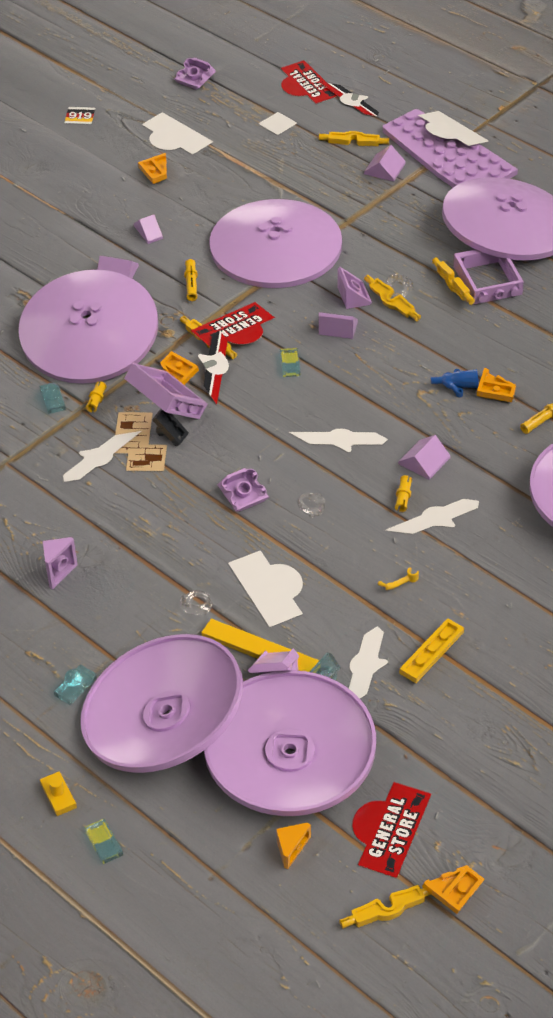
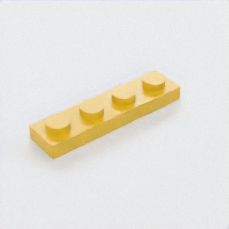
(431, 650)

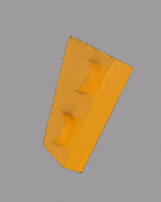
(154, 168)
(179, 367)
(495, 387)
(454, 887)

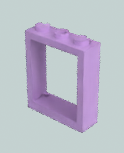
(476, 258)
(165, 391)

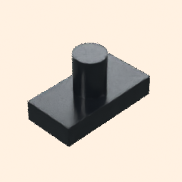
(169, 426)

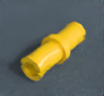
(96, 396)
(403, 493)

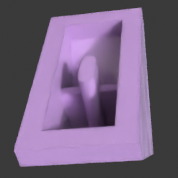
(149, 229)

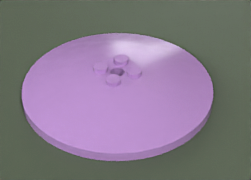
(501, 217)
(275, 243)
(94, 348)
(176, 673)
(298, 712)

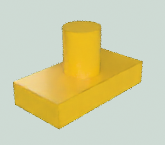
(58, 793)

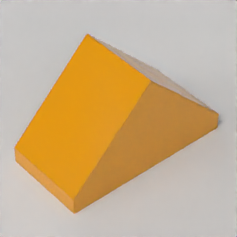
(292, 841)

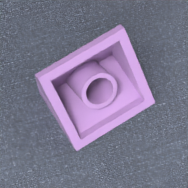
(386, 164)
(117, 265)
(352, 290)
(337, 325)
(425, 457)
(59, 559)

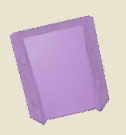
(195, 73)
(243, 489)
(275, 662)

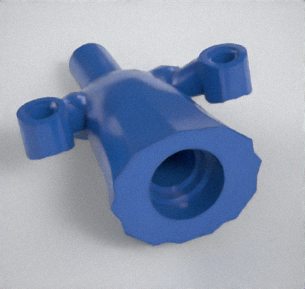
(458, 378)

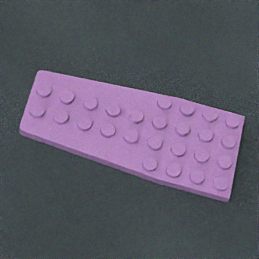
(444, 157)

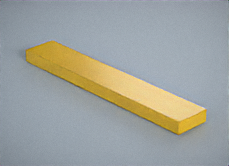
(249, 643)

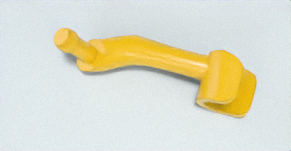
(410, 577)

